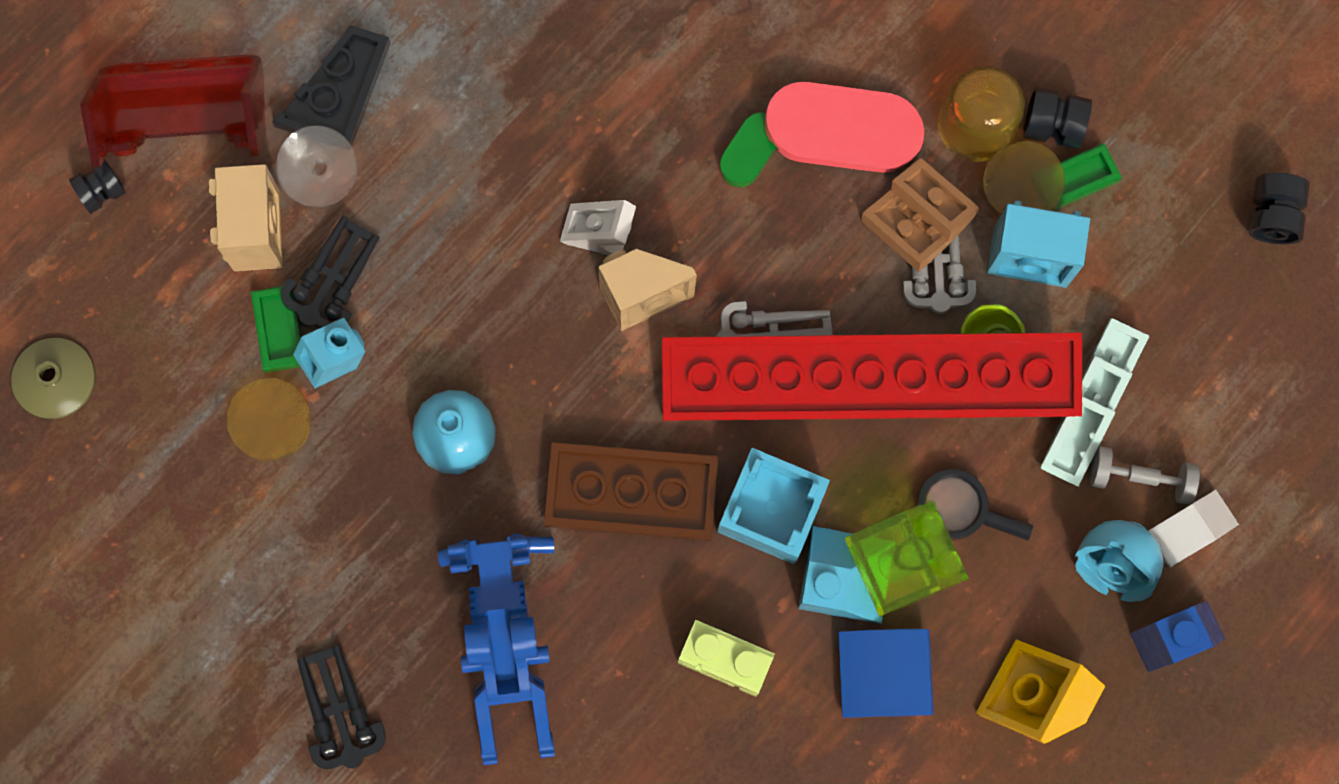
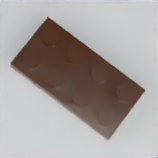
(631, 491)

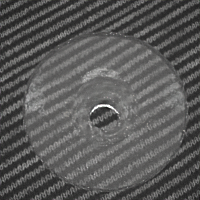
(297, 162)

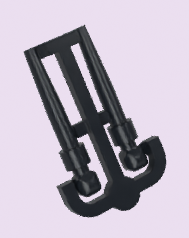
(309, 314)
(351, 755)

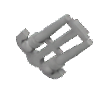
(940, 301)
(760, 318)

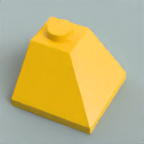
(1040, 693)

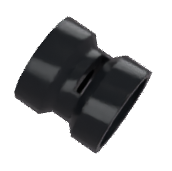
(97, 186)

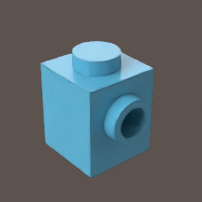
(329, 352)

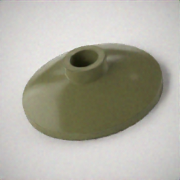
(69, 387)

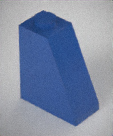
(1178, 636)

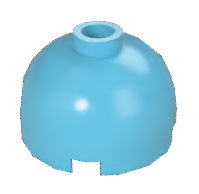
(453, 432)
(1121, 558)

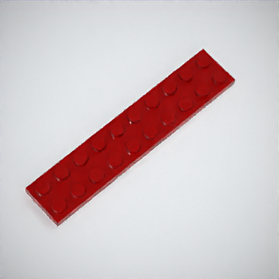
(872, 376)

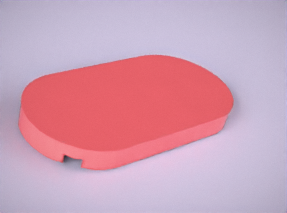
(844, 127)

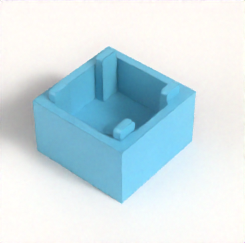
(1038, 245)
(773, 506)

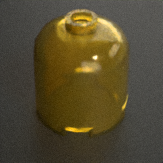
(981, 113)

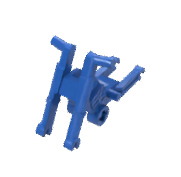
(502, 634)

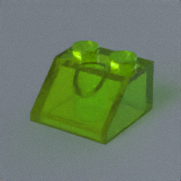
(906, 558)

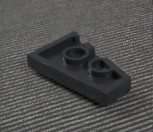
(340, 87)

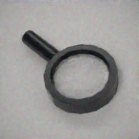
(965, 505)

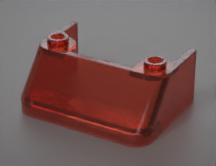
(174, 100)

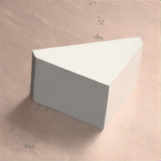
(1193, 528)

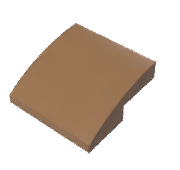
(920, 214)

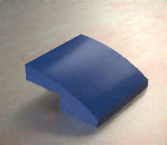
(886, 673)

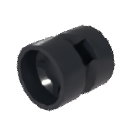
(1057, 118)
(1279, 208)

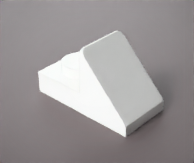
(598, 225)

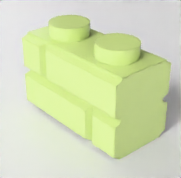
(726, 658)

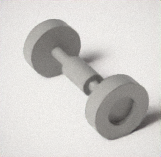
(1185, 483)

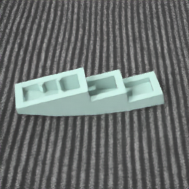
(1101, 391)

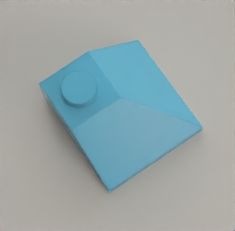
(833, 580)

